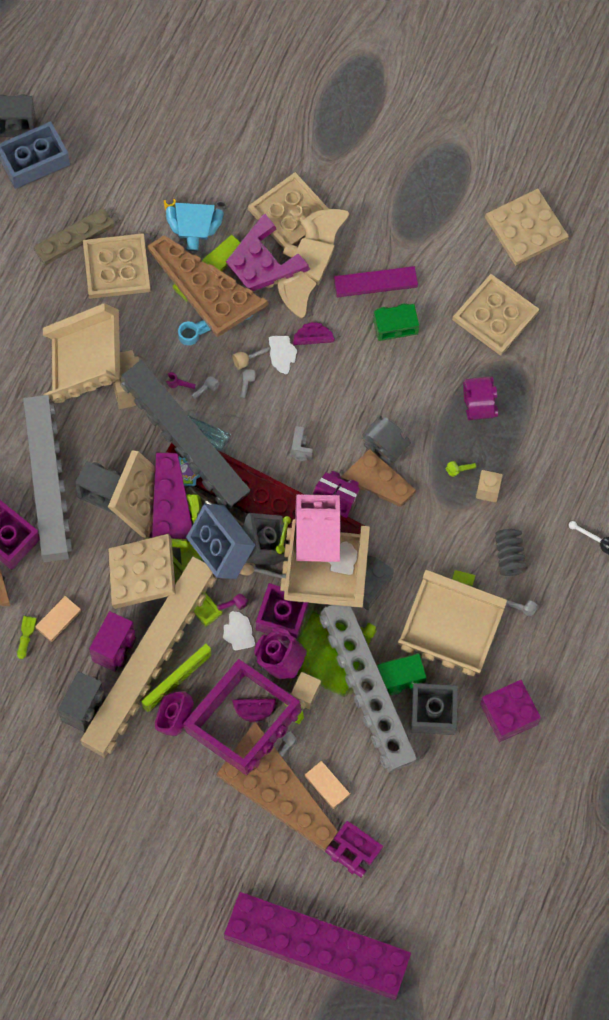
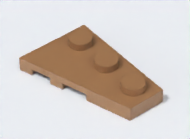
(379, 479)

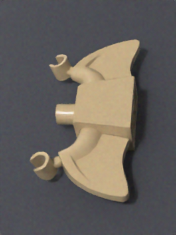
(315, 250)

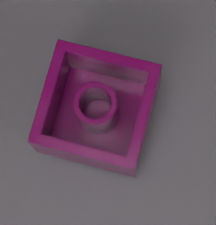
(280, 613)
(112, 642)
(510, 710)

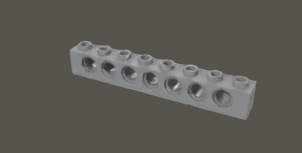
(344, 614)

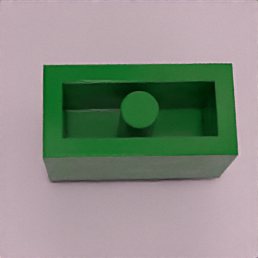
(395, 322)
(402, 673)

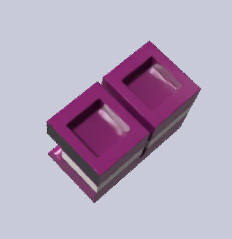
(333, 485)

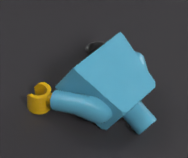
(194, 221)

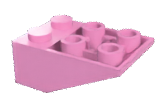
(318, 528)

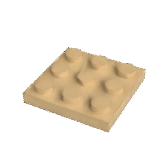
(278, 206)
(526, 227)
(116, 266)
(495, 314)
(135, 494)
(141, 571)

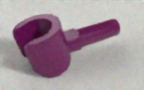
(177, 382)
(239, 600)

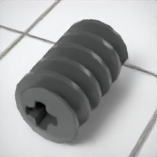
(509, 552)

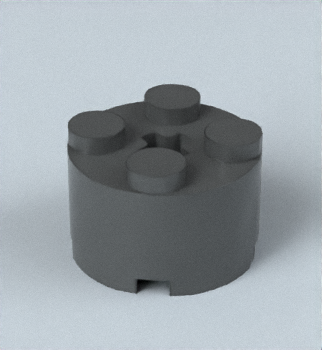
(385, 439)

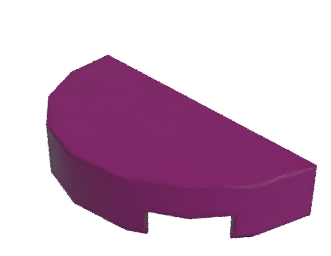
(313, 334)
(254, 709)

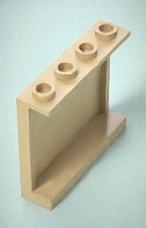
(84, 352)
(317, 583)
(452, 623)

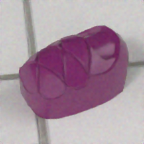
(173, 713)

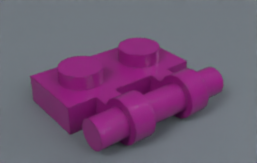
(357, 843)

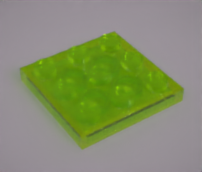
(322, 658)

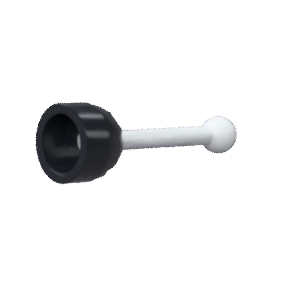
(604, 542)

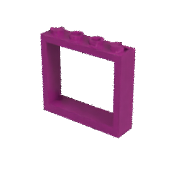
(217, 696)

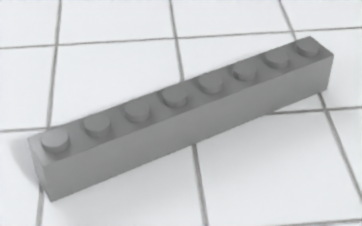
(46, 478)

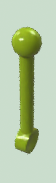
(280, 548)

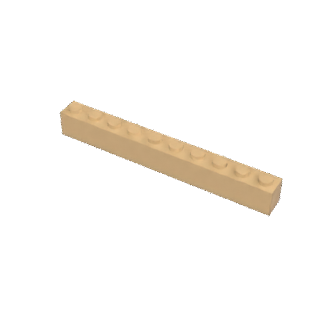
(148, 658)

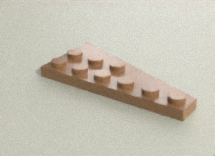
(210, 291)
(279, 792)

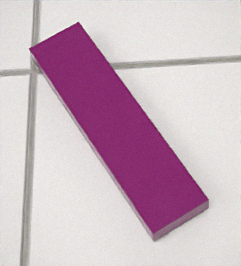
(375, 281)

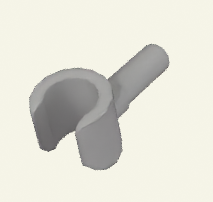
(248, 376)
(210, 383)
(528, 609)
(290, 741)

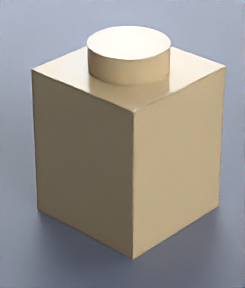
(489, 486)
(306, 690)

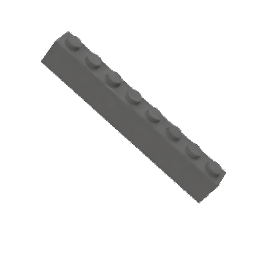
(184, 434)

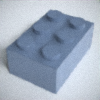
(33, 155)
(220, 541)

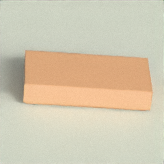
(58, 619)
(327, 785)

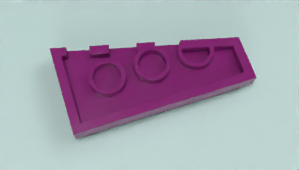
(170, 500)

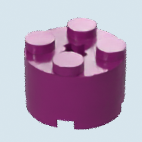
(480, 398)
(280, 653)

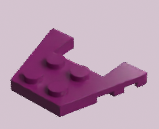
(256, 265)

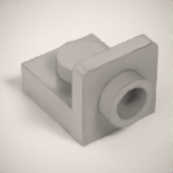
(298, 449)

